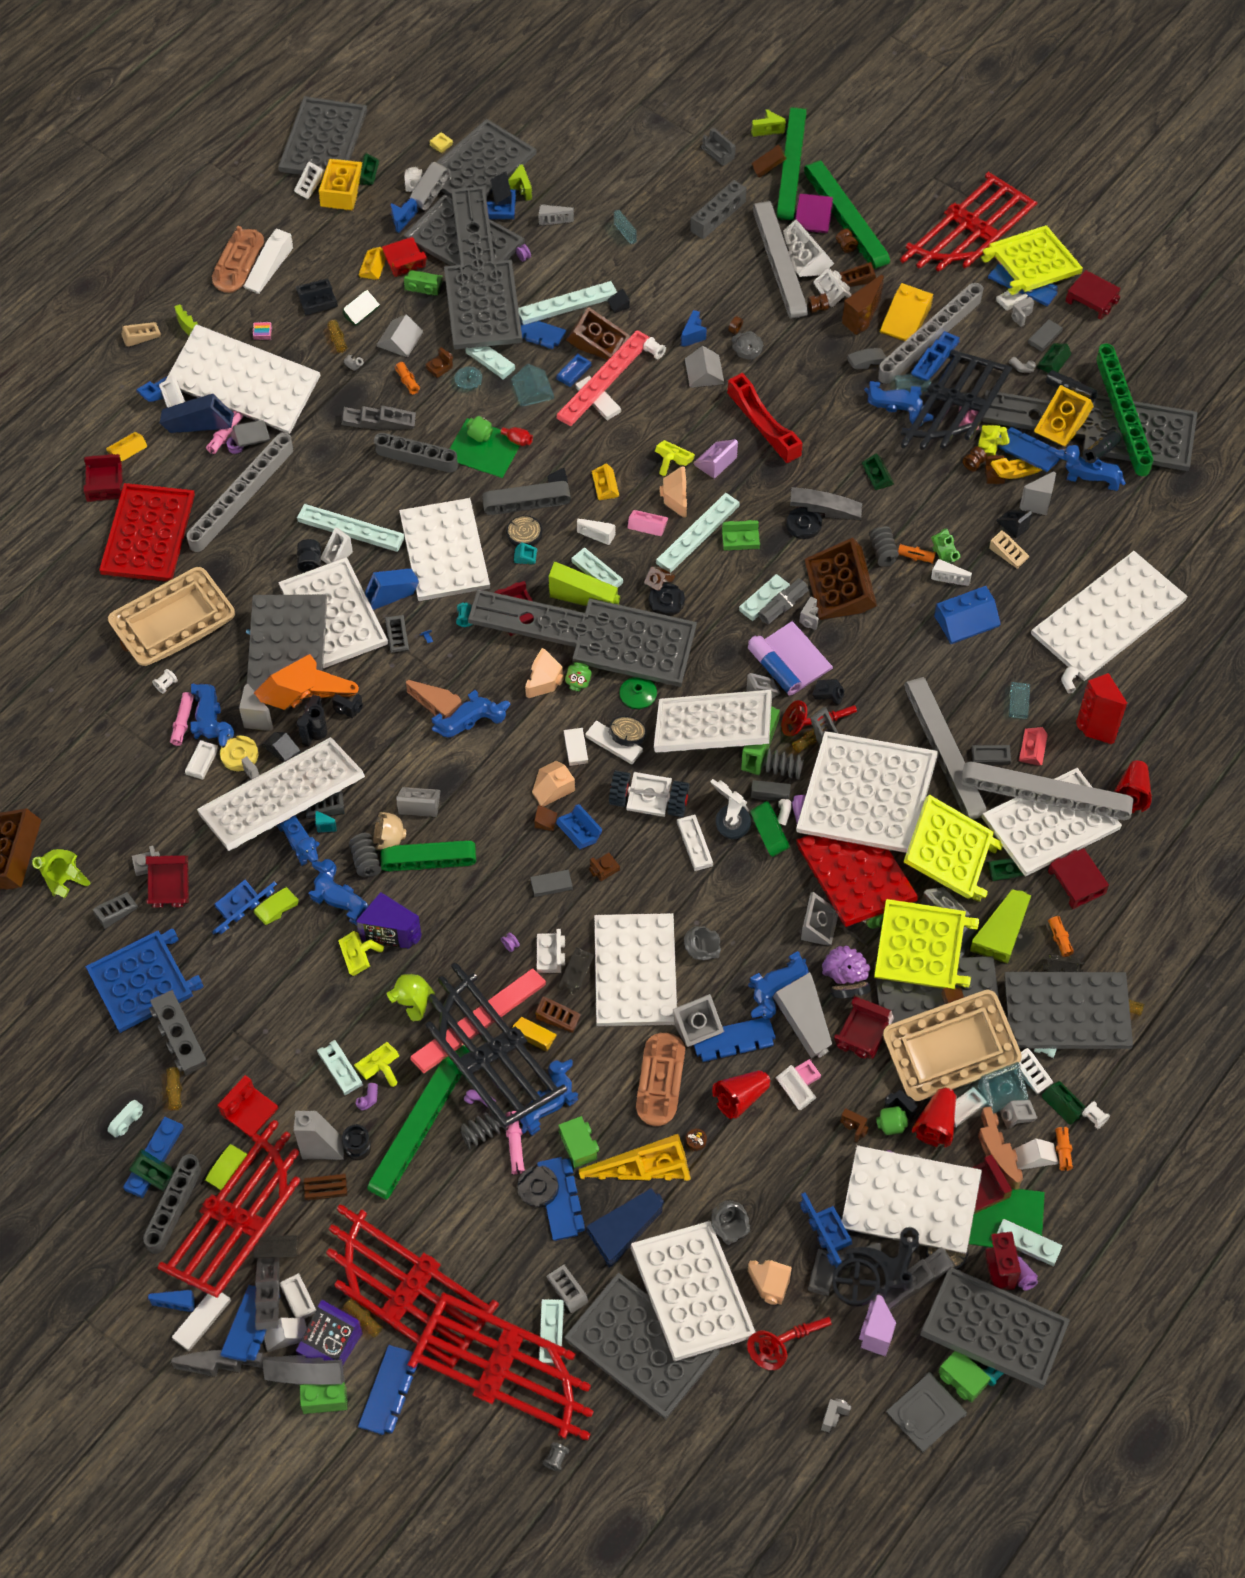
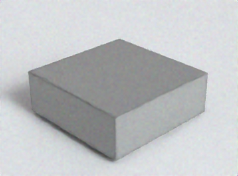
(249, 768)

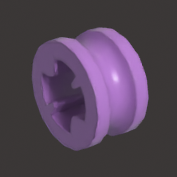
(523, 252)
(233, 449)
(510, 942)

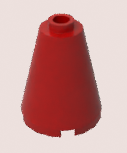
(1136, 784)
(740, 1092)
(937, 1119)

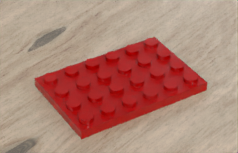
(147, 532)
(855, 876)

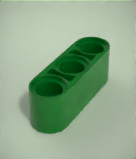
(769, 829)

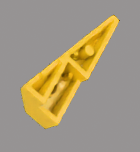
(656, 1160)

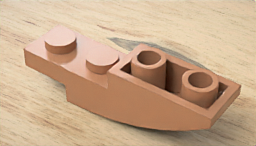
(993, 1144)

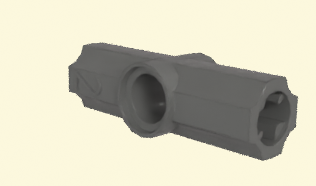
(783, 601)

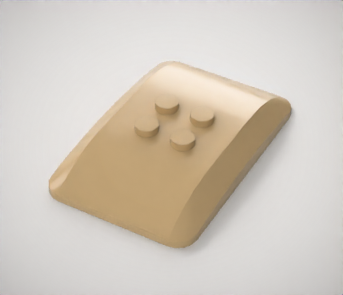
(171, 616)
(951, 1045)

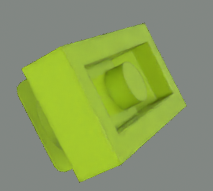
(770, 125)
(520, 182)

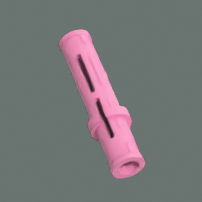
(221, 436)
(180, 725)
(513, 1134)

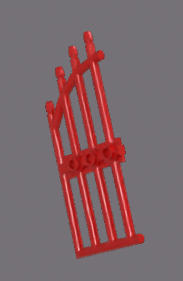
(973, 223)
(236, 1217)
(407, 1291)
(499, 1364)

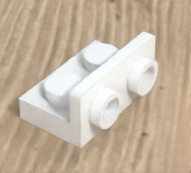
(831, 284)
(549, 952)

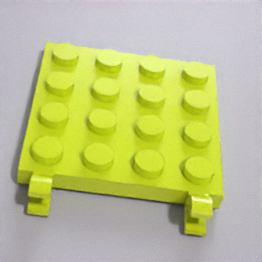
(1033, 259)
(950, 848)
(922, 944)

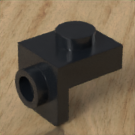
(829, 690)
(347, 707)
(901, 1100)

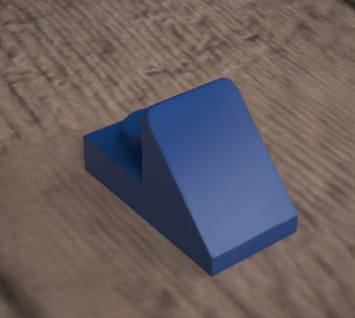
(403, 215)
(693, 330)

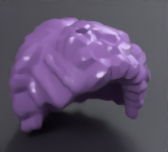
(837, 962)

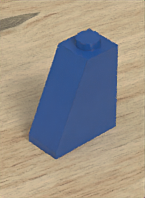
(390, 587)

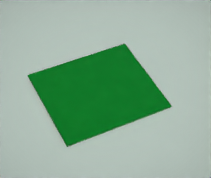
(486, 456)
(1022, 1208)

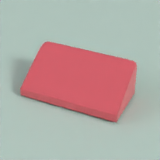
(1033, 746)

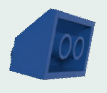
(967, 615)

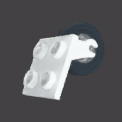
(733, 819)

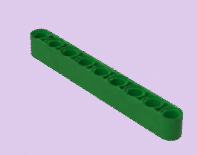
(791, 165)
(847, 214)
(1124, 410)
(416, 1127)

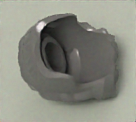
(741, 345)
(702, 943)
(730, 1221)

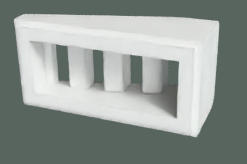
(317, 178)
(596, 530)
(951, 574)
(1031, 1060)

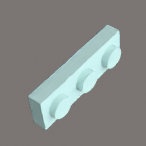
(492, 360)
(595, 568)
(763, 597)
(1032, 1243)
(551, 1326)

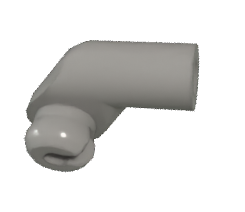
(353, 363)
(1022, 368)

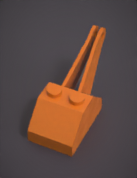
(301, 681)

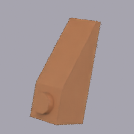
(434, 698)

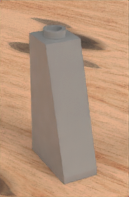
(804, 1013)
(317, 1137)

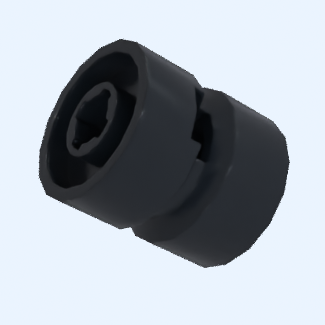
(308, 555)
(356, 1142)

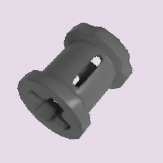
(556, 1456)

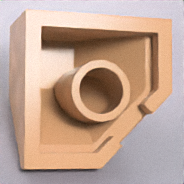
(675, 491)
(545, 675)
(553, 783)
(770, 1280)

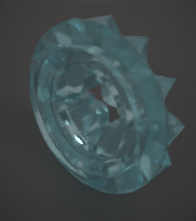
(474, 374)

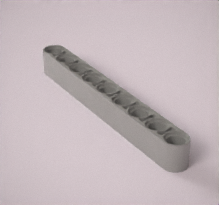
(780, 259)
(929, 332)
(239, 492)
(944, 743)
(1047, 791)

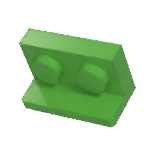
(423, 282)
(740, 535)

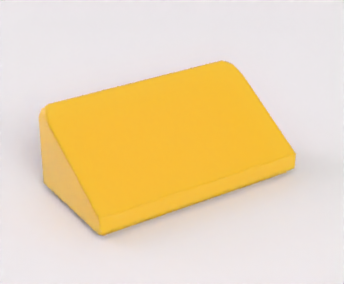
(373, 264)
(128, 446)
(605, 482)
(535, 1034)

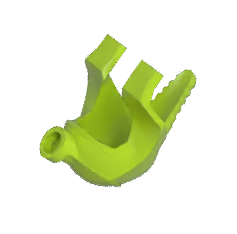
(57, 868)
(411, 991)

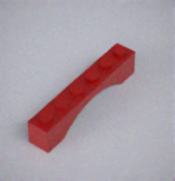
(781, 439)

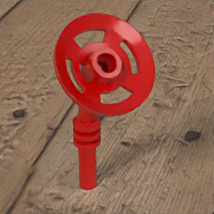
(799, 718)
(772, 1344)

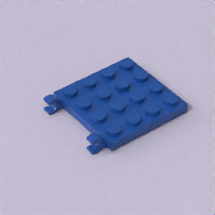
(137, 975)

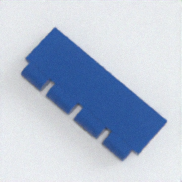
(1042, 294)
(541, 331)
(1030, 450)
(739, 1035)
(564, 1207)
(244, 1339)
(385, 1392)

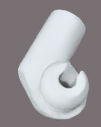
(1067, 678)
(785, 806)

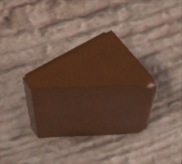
(545, 818)
(950, 995)

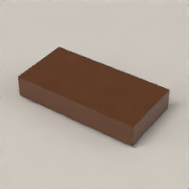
(769, 161)

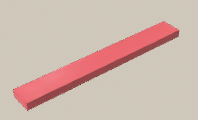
(602, 379)
(501, 1002)

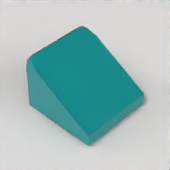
(525, 554)
(325, 823)

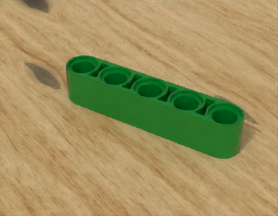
(428, 856)

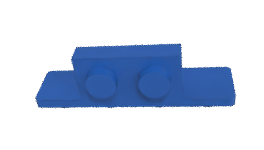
(238, 900)
(830, 1229)

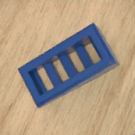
(175, 1300)

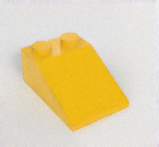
(340, 184)
(907, 312)
(1064, 416)

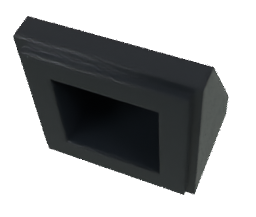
(619, 301)
(559, 475)

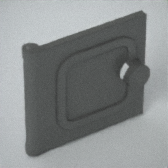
(926, 1412)

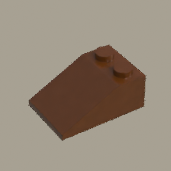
(862, 305)
(596, 335)

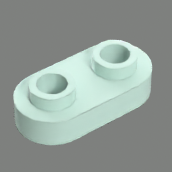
(121, 1123)

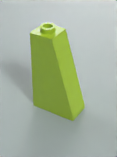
(578, 587)
(1002, 928)

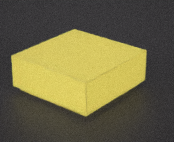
(441, 142)

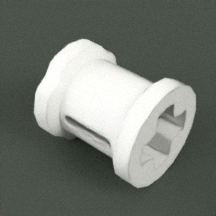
(654, 348)
(158, 683)
(1096, 1115)

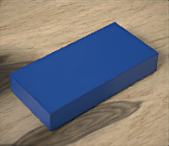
(573, 370)

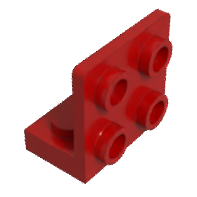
(404, 256)
(247, 1107)

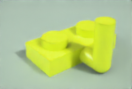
(990, 438)
(672, 452)
(354, 952)
(378, 1061)

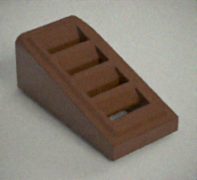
(860, 270)
(554, 1006)

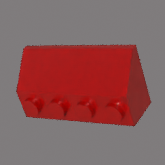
(1101, 709)

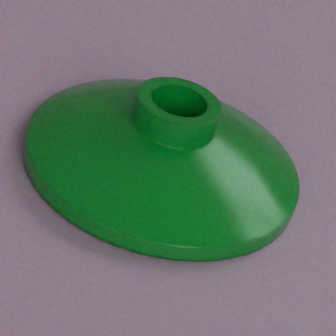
(638, 699)

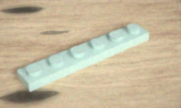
(566, 303)
(353, 528)
(697, 532)

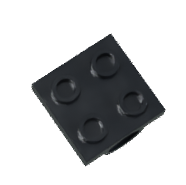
(312, 722)

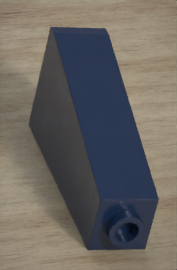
(197, 415)
(624, 1225)

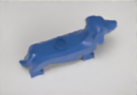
(898, 400)
(1090, 471)
(468, 714)
(207, 715)
(299, 840)
(335, 894)
(773, 982)
(556, 1071)

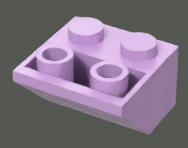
(879, 1328)

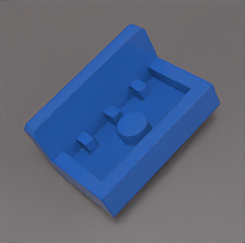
(580, 827)

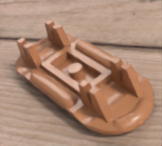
(237, 259)
(660, 1079)

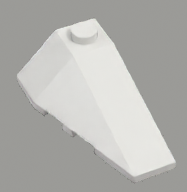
(805, 253)

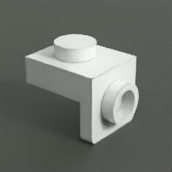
(412, 178)

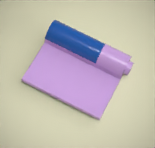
(789, 658)

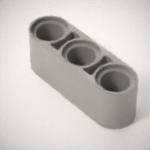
(430, 185)

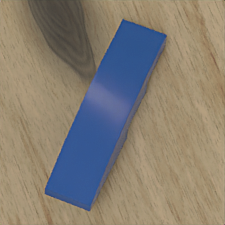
(935, 356)

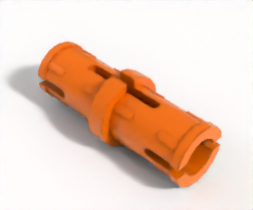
(407, 378)
(929, 556)
(1060, 936)
(1064, 1148)

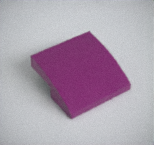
(814, 212)

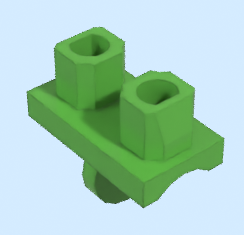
(945, 547)

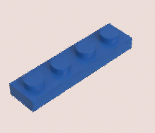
(158, 1147)

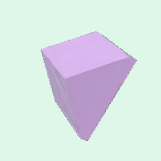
(717, 457)

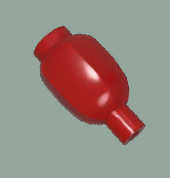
(518, 436)

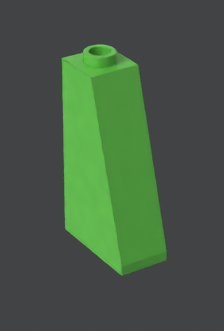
(754, 755)

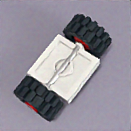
(648, 794)

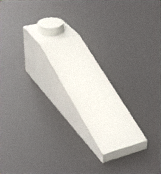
(270, 259)

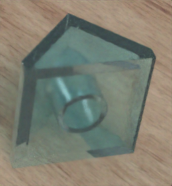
(532, 385)
(1003, 1086)

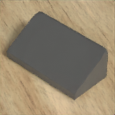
(250, 433)
(770, 790)

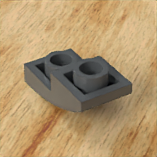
(863, 358)

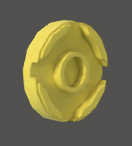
(236, 750)

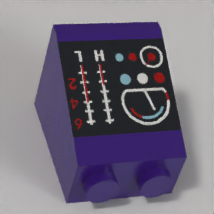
(389, 923)
(330, 1334)

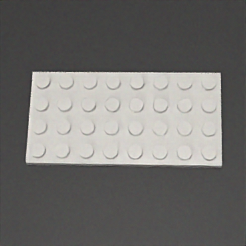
(244, 378)
(1109, 615)
(280, 793)

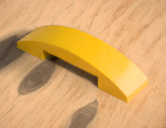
(1014, 468)

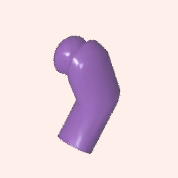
(472, 1095)
(370, 1099)

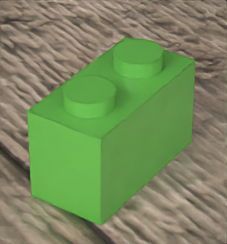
(578, 1141)
(964, 1376)
(323, 1398)

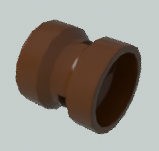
(846, 240)
(818, 303)
(974, 458)

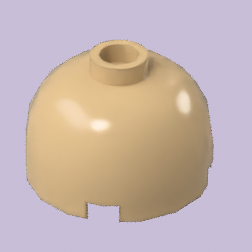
(388, 831)

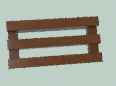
(325, 1179)

